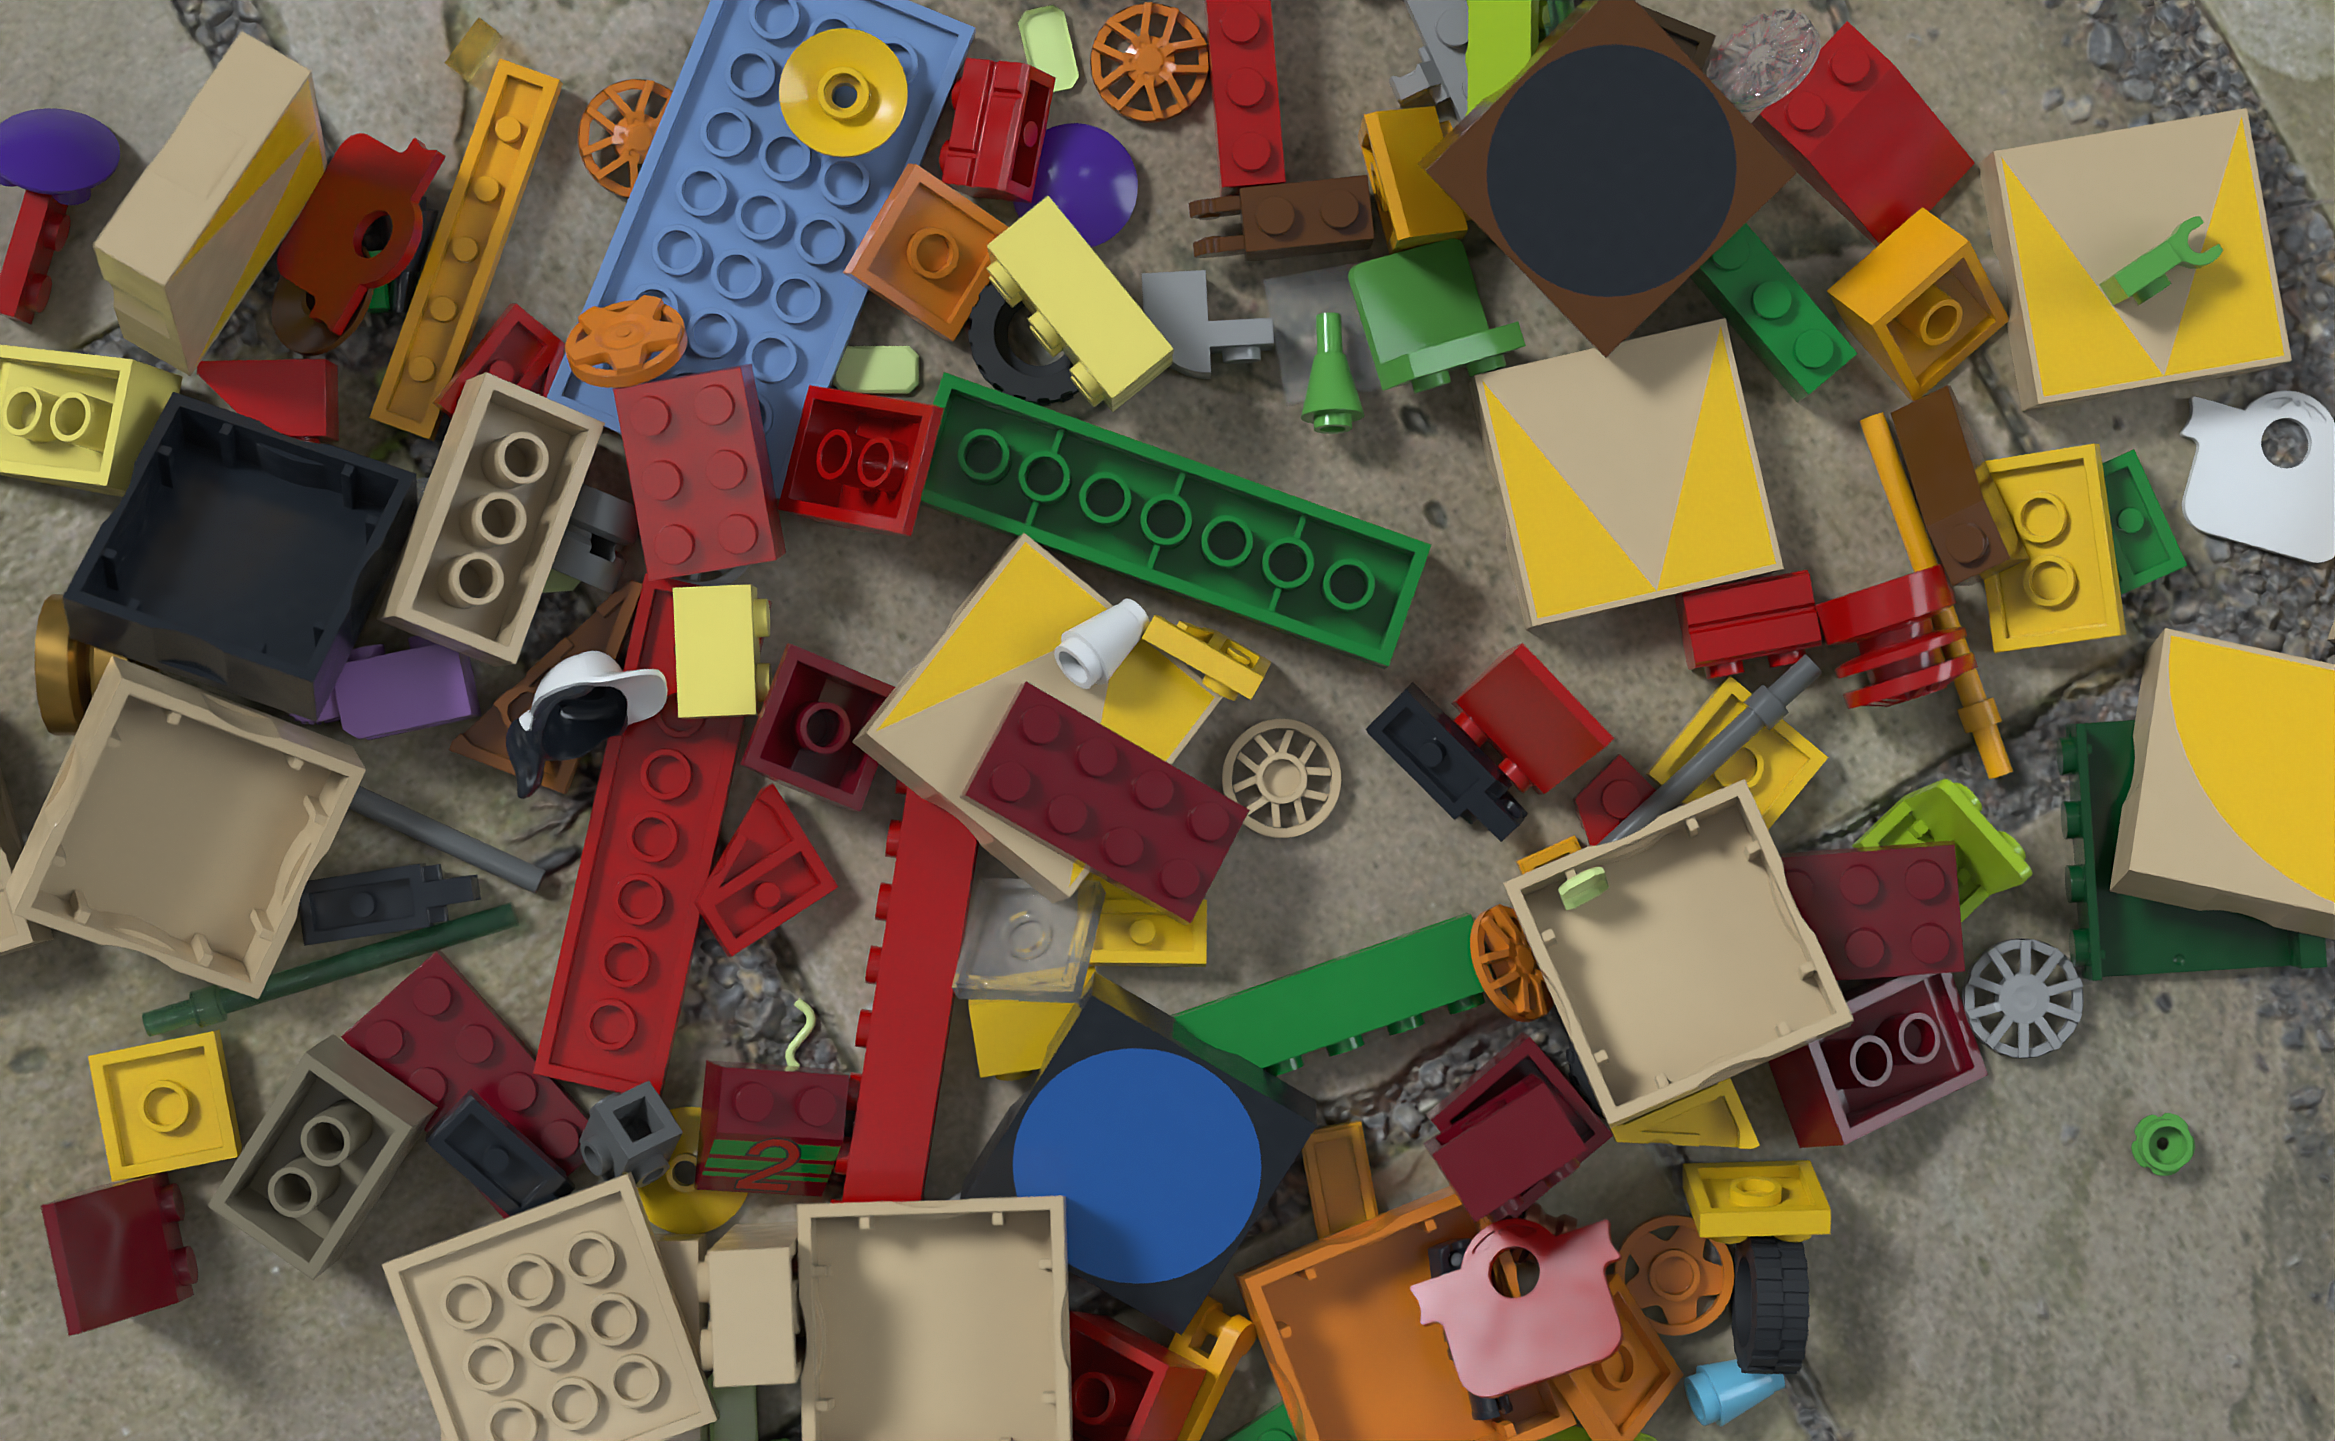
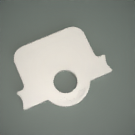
(2246, 497)

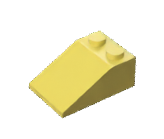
(77, 416)

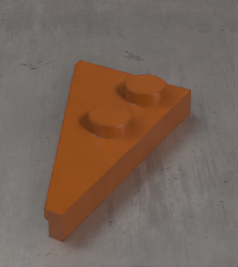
(601, 632)

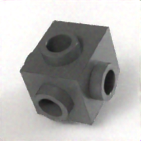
(630, 1135)

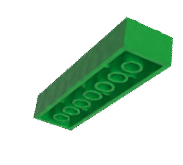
(1171, 522)

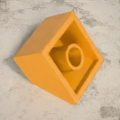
(1406, 197)
(1919, 303)

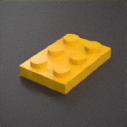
(2071, 576)

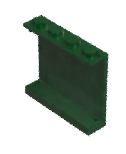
(2132, 933)

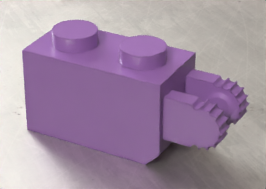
(401, 690)

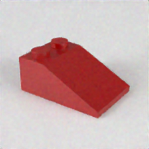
(1864, 137)
(860, 461)
(1529, 721)

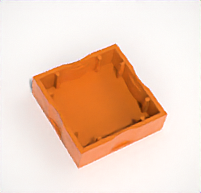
(1352, 1343)

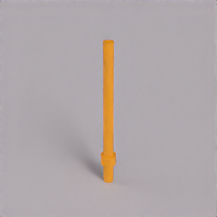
(1978, 713)

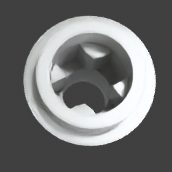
(1099, 645)

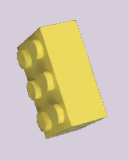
(1077, 306)

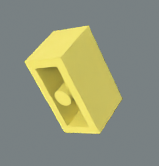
(720, 651)

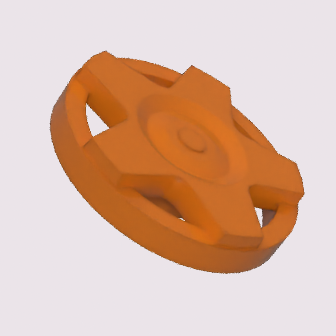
(625, 338)
(1676, 1274)

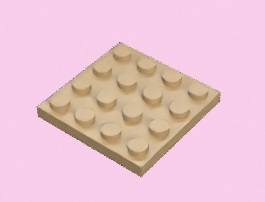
(554, 1326)

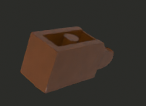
(1291, 219)

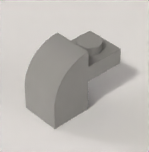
(1180, 312)

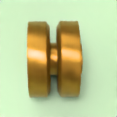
(66, 670)

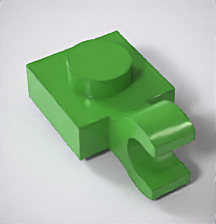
(2147, 274)

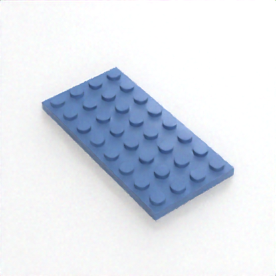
(752, 223)

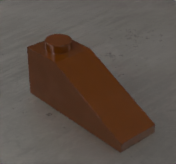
(1956, 490)

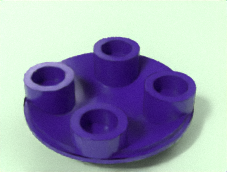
(57, 153)
(1087, 179)

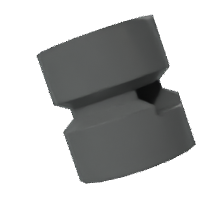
(613, 526)

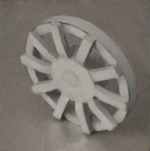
(2023, 998)

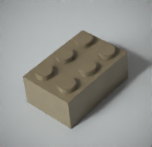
(322, 1156)

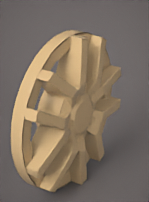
(1283, 777)

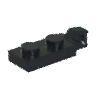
(1446, 762)
(380, 902)
(497, 1156)

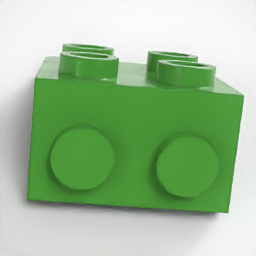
(1427, 317)

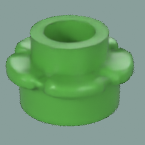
(2179, 1148)

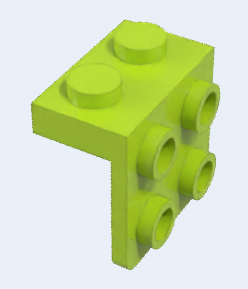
(1949, 811)

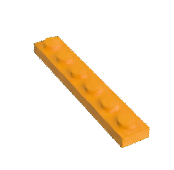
(466, 247)

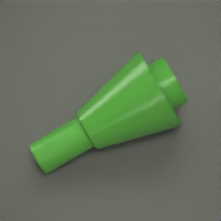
(1331, 391)

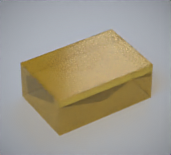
(473, 50)

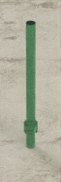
(211, 1004)

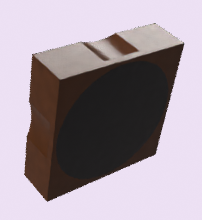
(1608, 168)

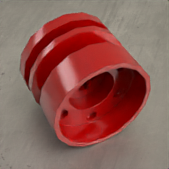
(1896, 638)

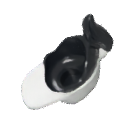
(578, 709)

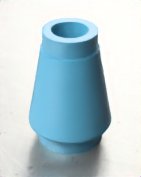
(1723, 1392)

